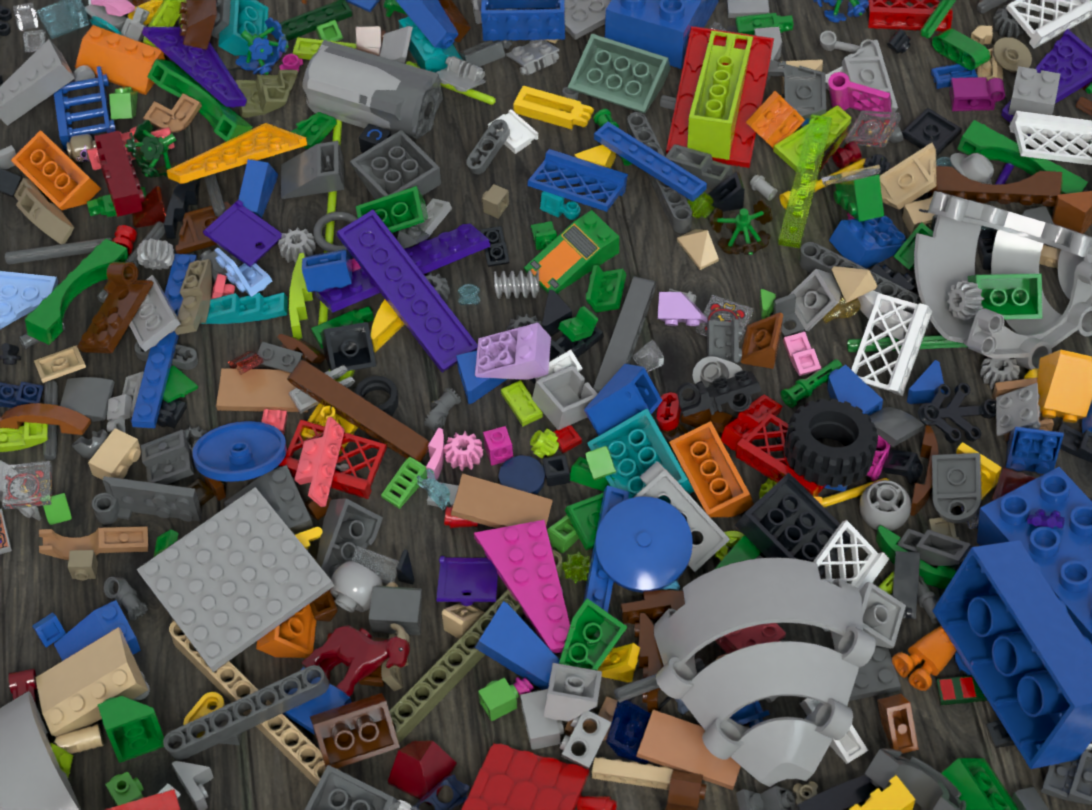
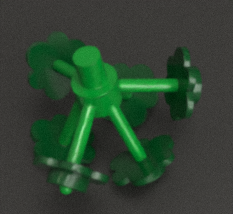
(150, 148)

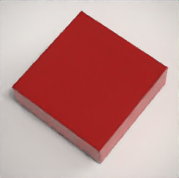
(567, 438)

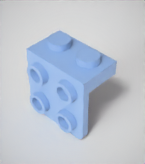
(244, 277)

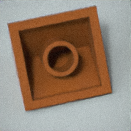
(1073, 211)
(762, 342)

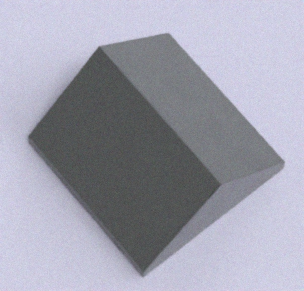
(396, 606)

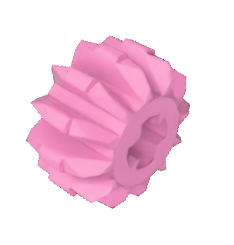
(463, 451)

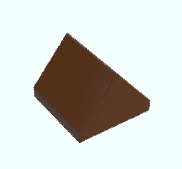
(315, 510)
(324, 607)

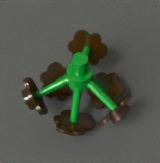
(741, 223)

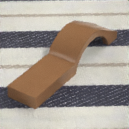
(102, 541)

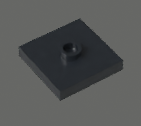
(931, 128)

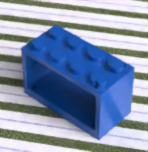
(523, 24)

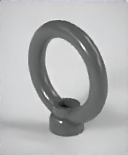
(317, 232)

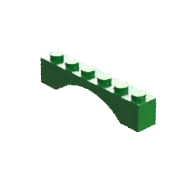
(176, 81)
(998, 147)
(47, 319)

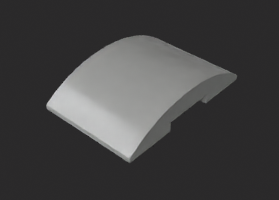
(27, 763)

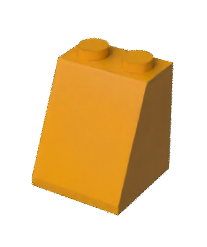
(1065, 385)

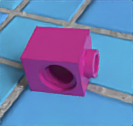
(498, 445)

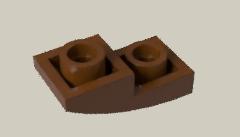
(309, 352)

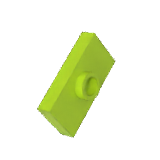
(521, 403)

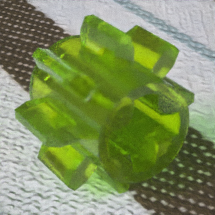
(701, 206)
(576, 567)

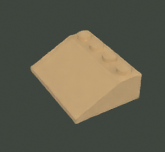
(88, 678)

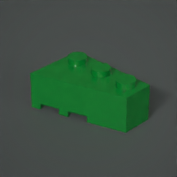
(861, 197)

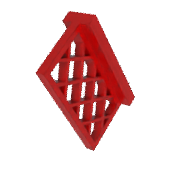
(904, 17)
(764, 462)
(341, 480)

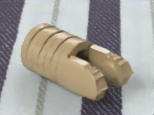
(80, 739)

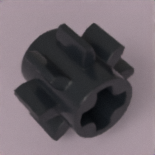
(880, 160)

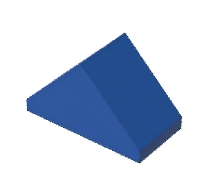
(924, 388)

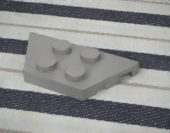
(868, 69)

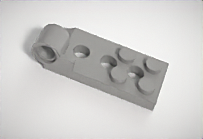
(661, 483)

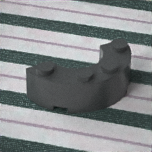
(924, 782)

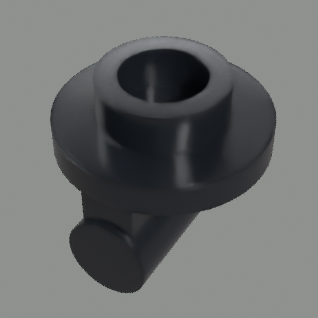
(899, 42)
(10, 354)

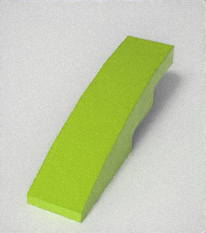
(297, 298)

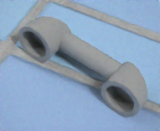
(829, 43)

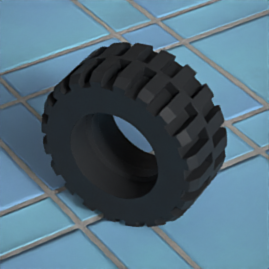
(825, 463)

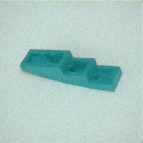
(246, 309)

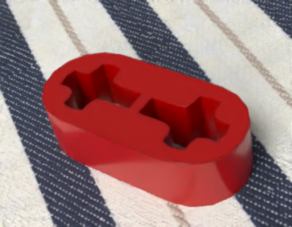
(672, 412)

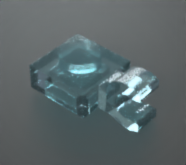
(437, 492)

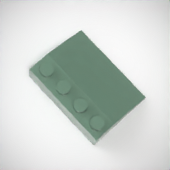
(620, 73)

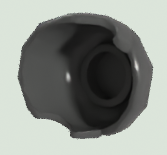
(88, 447)

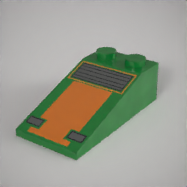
(574, 253)

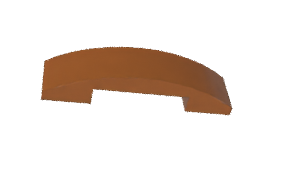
(69, 420)

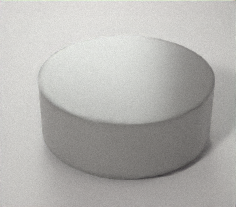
(83, 72)

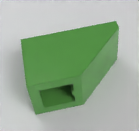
(123, 103)

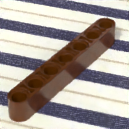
(358, 411)

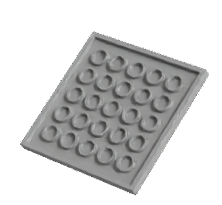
(234, 578)

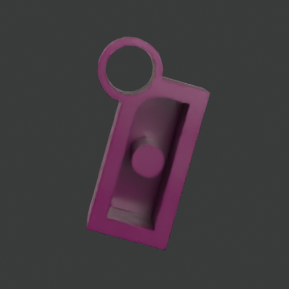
(975, 93)

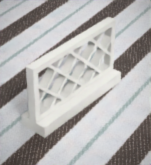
(1049, 29)
(1059, 129)
(910, 344)
(865, 572)

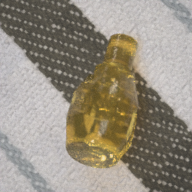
(843, 310)

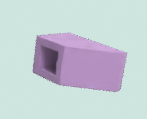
(678, 307)

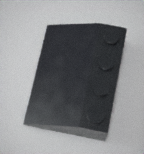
(790, 524)

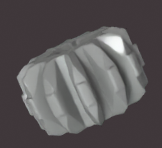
(295, 243)
(155, 254)
(965, 300)
(999, 370)

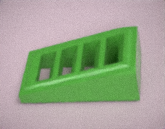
(410, 469)
(558, 538)

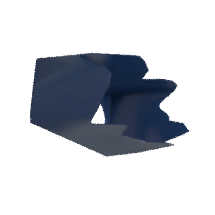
(459, 794)

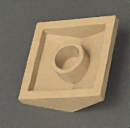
(59, 364)

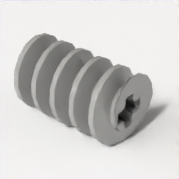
(516, 284)

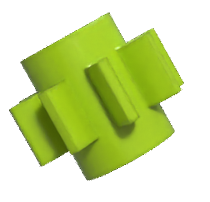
(544, 443)

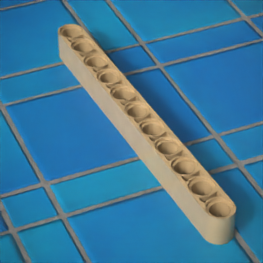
(241, 685)

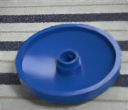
(239, 451)
(644, 544)

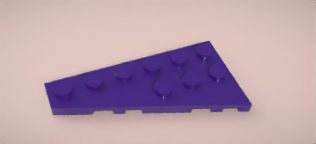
(1070, 59)
(199, 63)

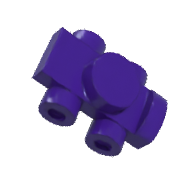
(1041, 520)

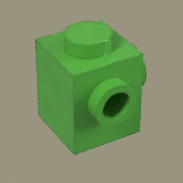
(498, 698)
(124, 789)

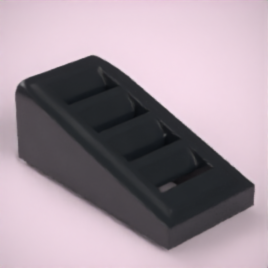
(985, 247)

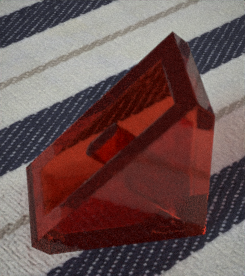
(153, 209)

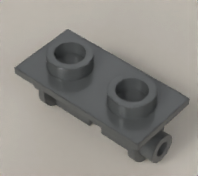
(279, 357)

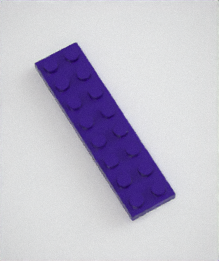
(427, 256)
(407, 290)

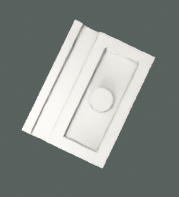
(520, 132)

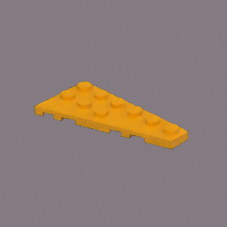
(253, 145)

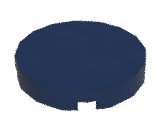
(522, 474)

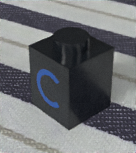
(372, 136)

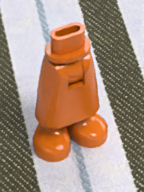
(934, 649)

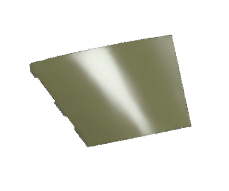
(266, 92)

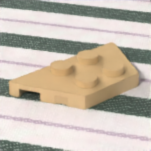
(909, 178)

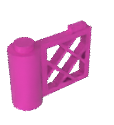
(846, 95)

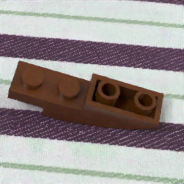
(654, 605)
(648, 657)

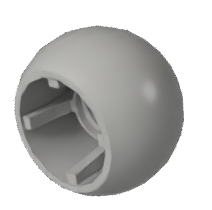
(885, 505)
(354, 586)

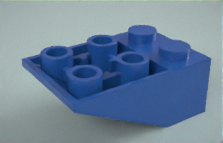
(867, 240)
(327, 270)
(622, 398)
(1033, 450)

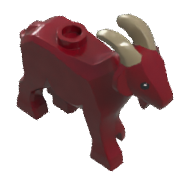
(359, 653)

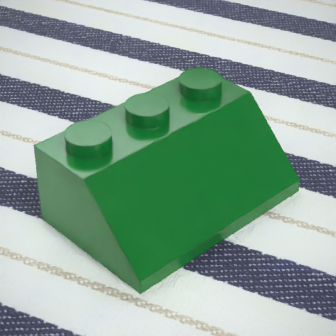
(398, 209)
(1011, 294)
(130, 727)
(978, 785)

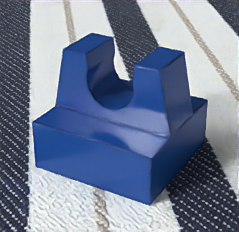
(49, 629)

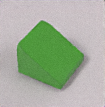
(329, 31)
(766, 303)
(600, 462)
(59, 510)

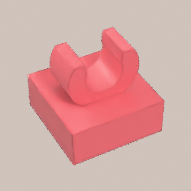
(220, 288)
(275, 418)

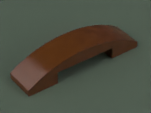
(923, 492)

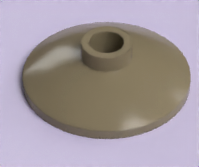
(1011, 54)

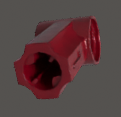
(22, 682)

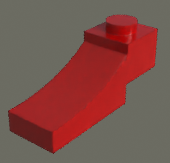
(749, 420)

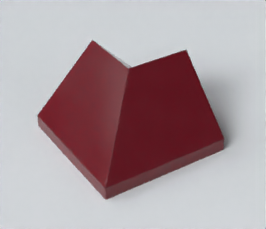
(420, 768)

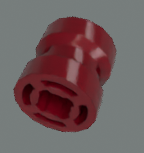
(847, 155)

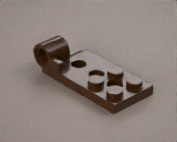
(118, 309)

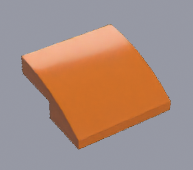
(775, 120)

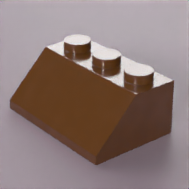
(197, 22)
(355, 731)

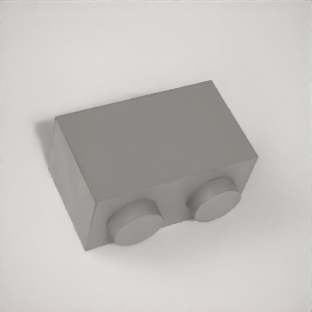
(540, 730)

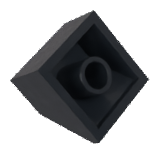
(348, 346)

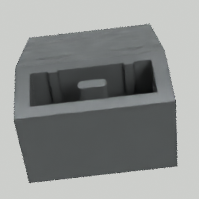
(313, 171)

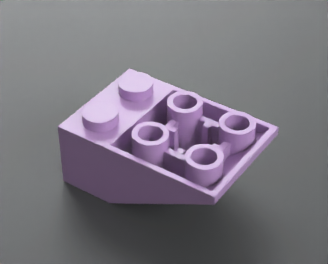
(514, 354)

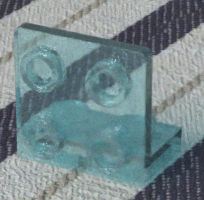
(63, 17)

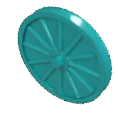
(104, 24)

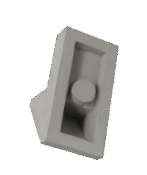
(192, 779)

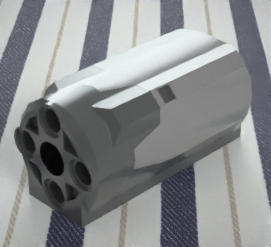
(371, 90)

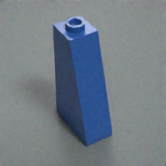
(431, 20)
(517, 647)

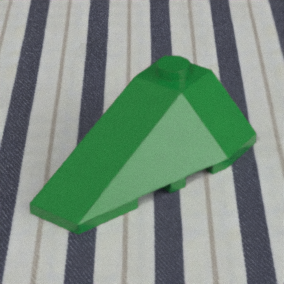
(591, 637)

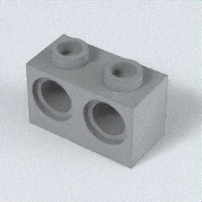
(590, 741)

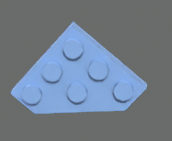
(22, 294)

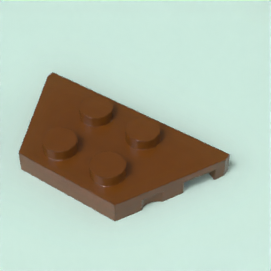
(191, 232)

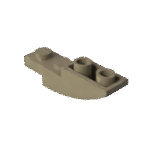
(42, 213)
(196, 296)

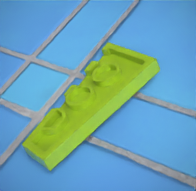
(791, 147)

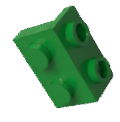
(605, 289)

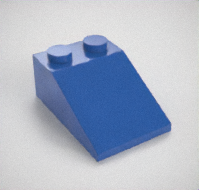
(95, 627)

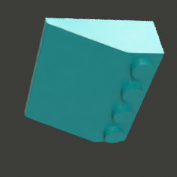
(634, 449)

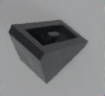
(729, 194)
(555, 312)

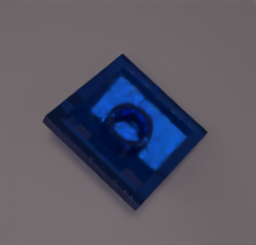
(628, 730)

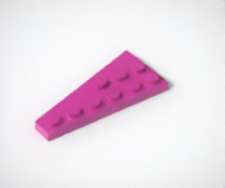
(529, 572)

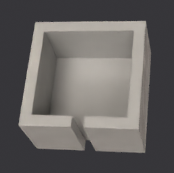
(1034, 91)
(559, 397)

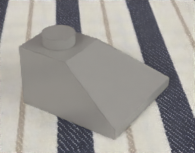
(816, 297)
(881, 614)
(571, 692)

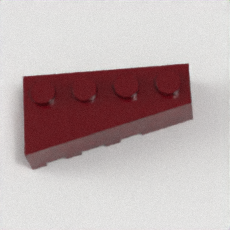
(119, 174)

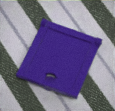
(240, 231)
(467, 575)

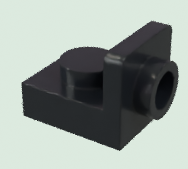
(170, 413)
(904, 464)

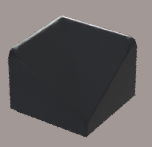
(556, 470)

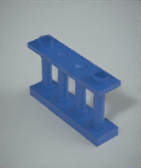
(65, 118)

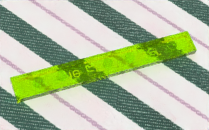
(805, 181)

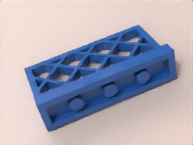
(575, 171)

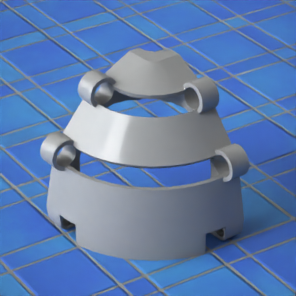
(1016, 250)
(750, 596)

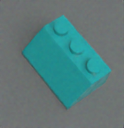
(247, 16)
(424, 52)

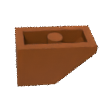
(898, 723)

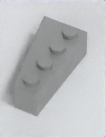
(34, 82)

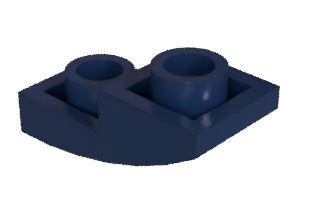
(19, 395)

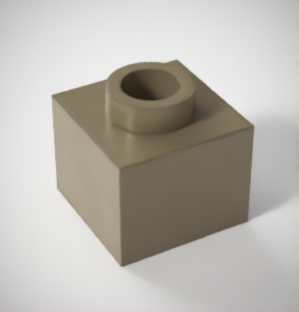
(495, 201)
(82, 564)

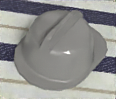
(973, 166)
(713, 368)

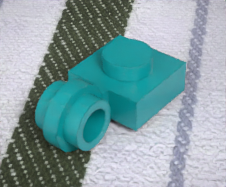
(555, 206)

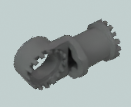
(440, 409)
(125, 597)

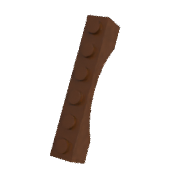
(1037, 189)

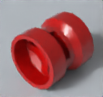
(125, 237)

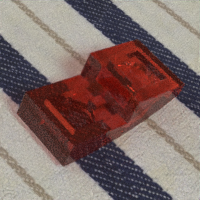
(245, 362)

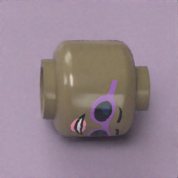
(78, 147)

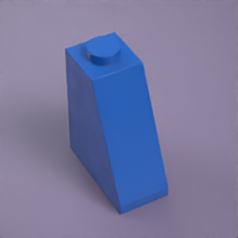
(257, 186)
(474, 386)
(849, 387)

